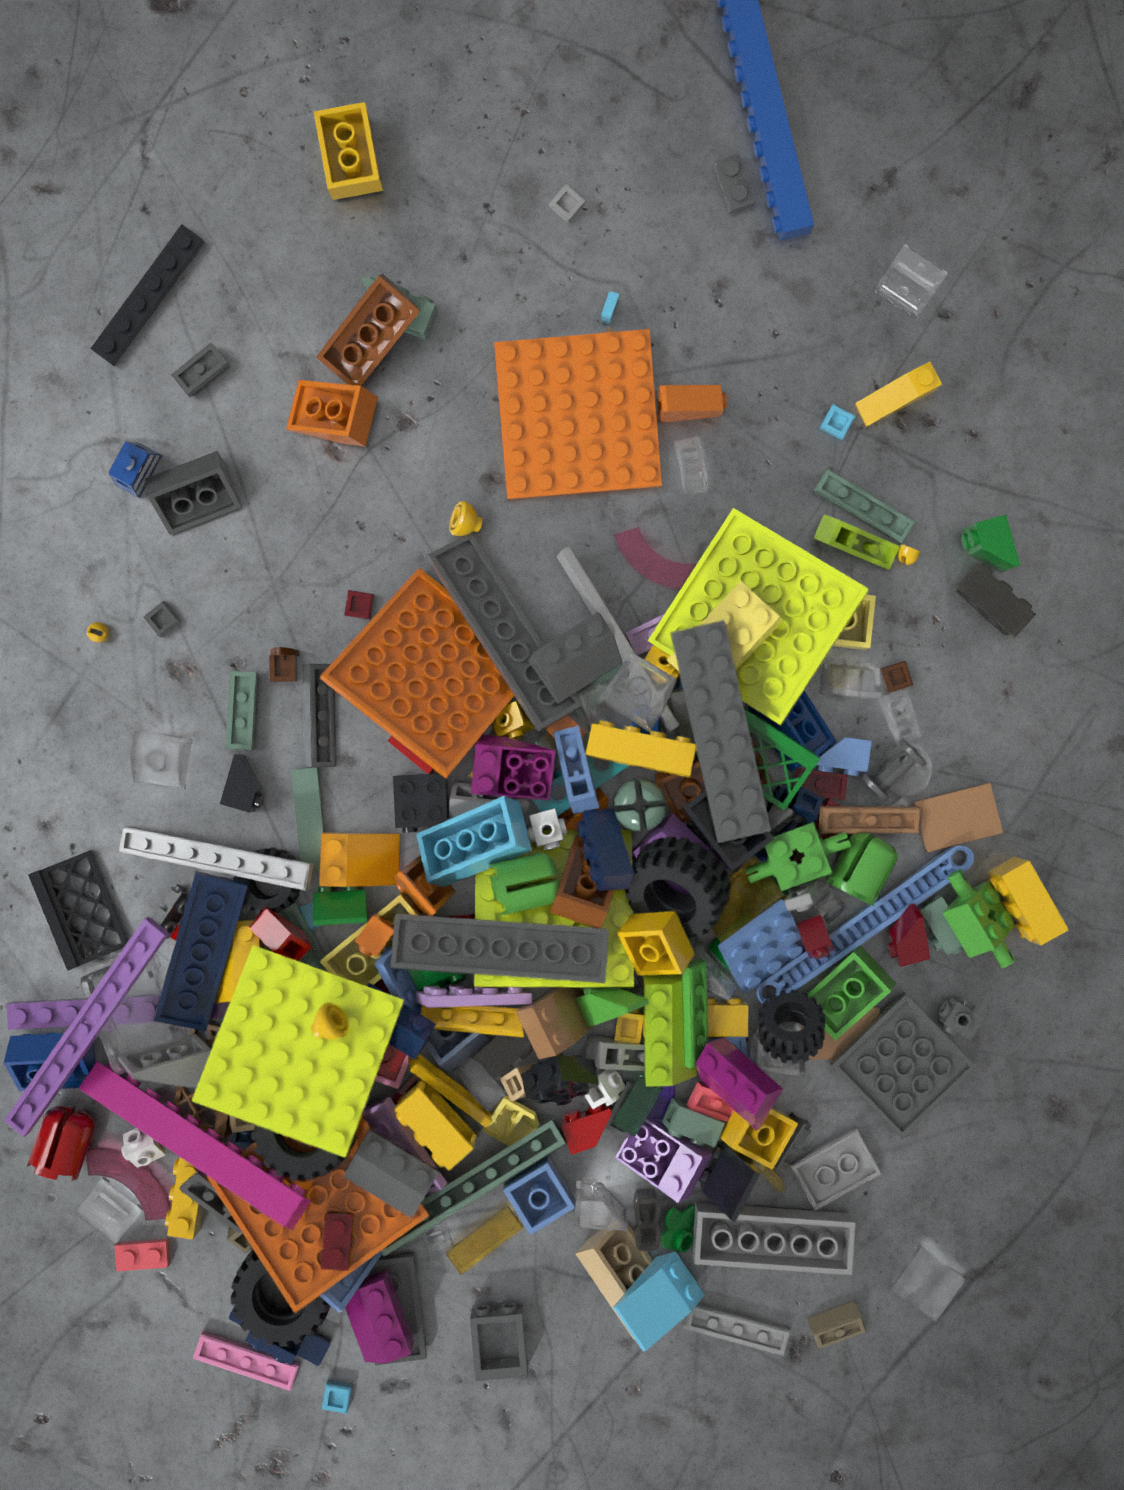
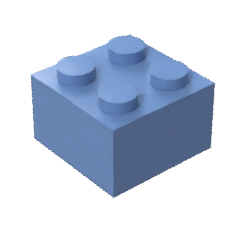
(539, 1195)

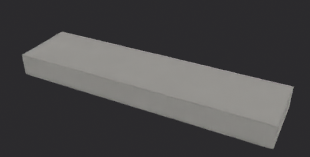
(738, 1329)

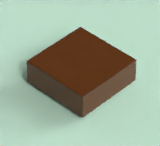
(896, 676)

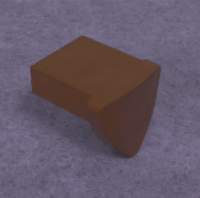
(283, 664)

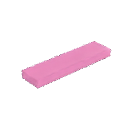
(245, 1360)

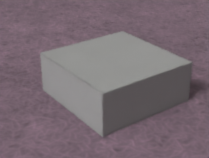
(567, 203)

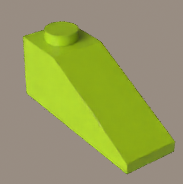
(856, 542)

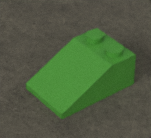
(851, 991)

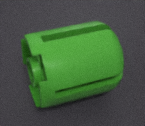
(864, 867)
(523, 870)

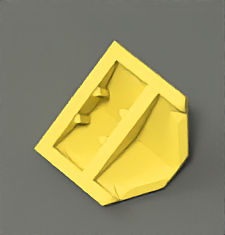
(511, 1121)

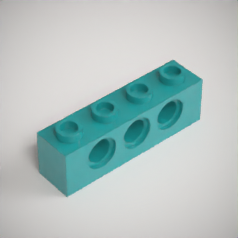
(599, 778)

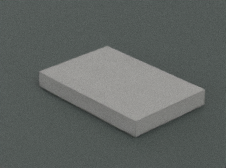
(835, 1168)

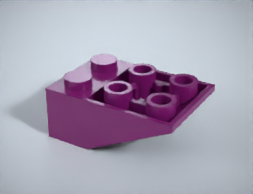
(512, 768)

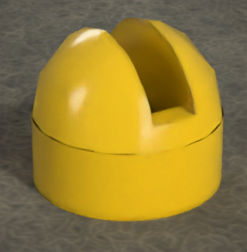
(908, 555)
(101, 627)

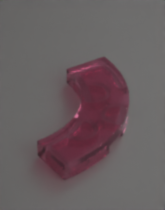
(651, 564)
(139, 1180)

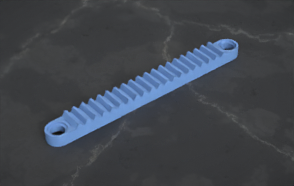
(869, 920)

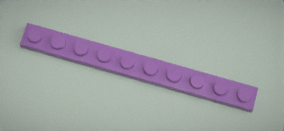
(61, 1013)
(86, 1026)

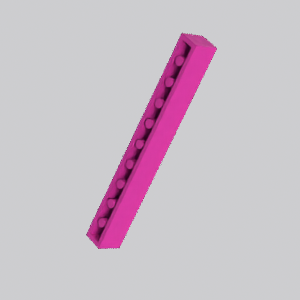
(197, 1146)

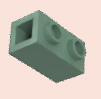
(942, 934)
(686, 1122)

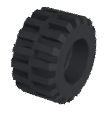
(257, 900)
(791, 1008)

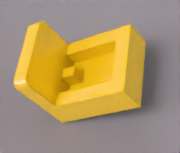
(629, 1027)

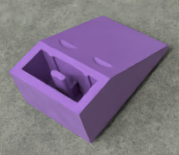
(664, 1159)

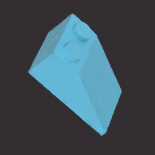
(658, 1299)

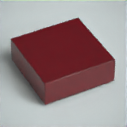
(359, 605)

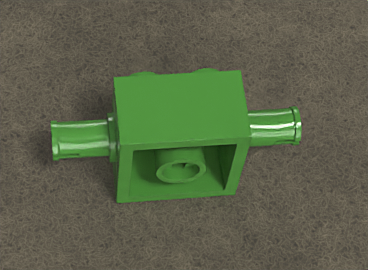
(813, 865)
(979, 919)

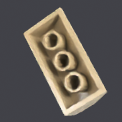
(613, 1262)

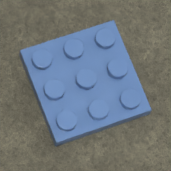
(762, 947)

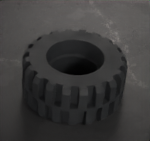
(691, 868)
(291, 1162)
(262, 1317)

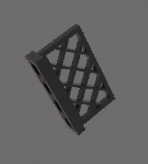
(56, 917)

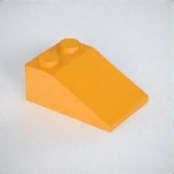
(359, 859)

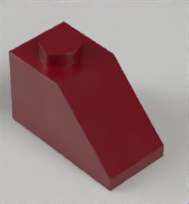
(909, 938)

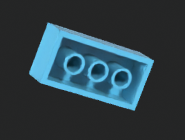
(473, 841)

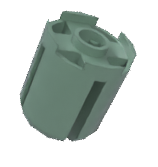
(651, 814)

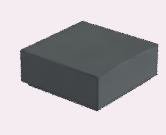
(162, 619)

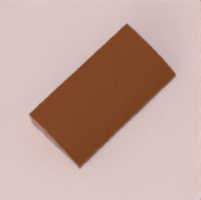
(368, 332)
(682, 790)

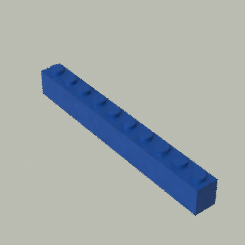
(767, 117)

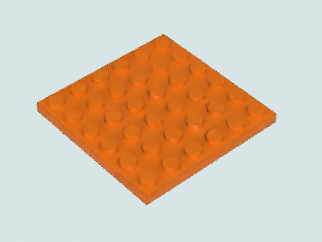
(578, 414)
(422, 675)
(296, 1254)

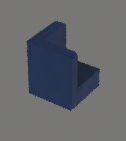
(807, 805)

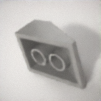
(171, 1062)

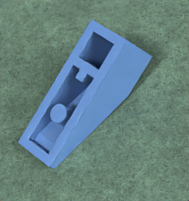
(576, 770)

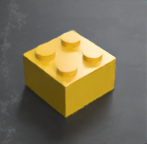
(656, 943)
(762, 1144)

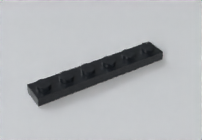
(147, 295)

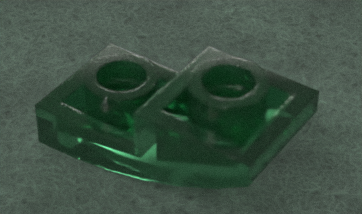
(637, 1106)

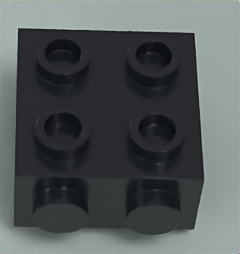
(420, 801)
(560, 1079)

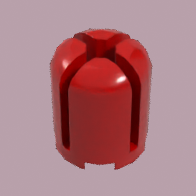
(61, 1142)

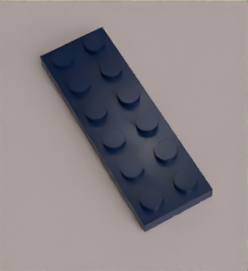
(200, 951)

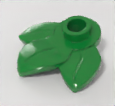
(678, 1230)

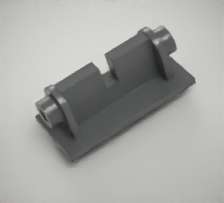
(176, 902)
(798, 1137)

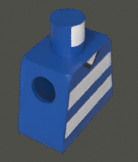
(132, 467)

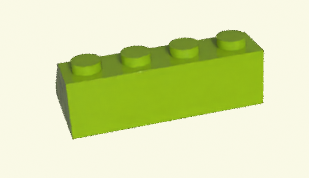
(664, 1031)

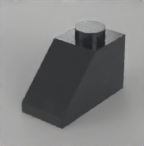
(242, 786)

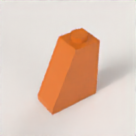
(690, 402)

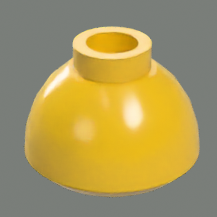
(464, 520)
(330, 1022)

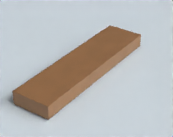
(869, 819)

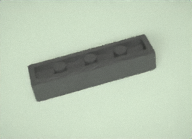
(318, 718)

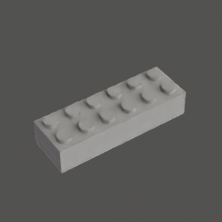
(774, 1239)

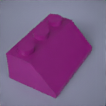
(738, 1081)
(379, 1320)

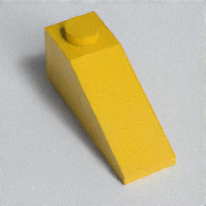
(899, 394)

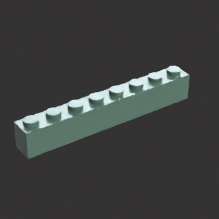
(484, 1179)

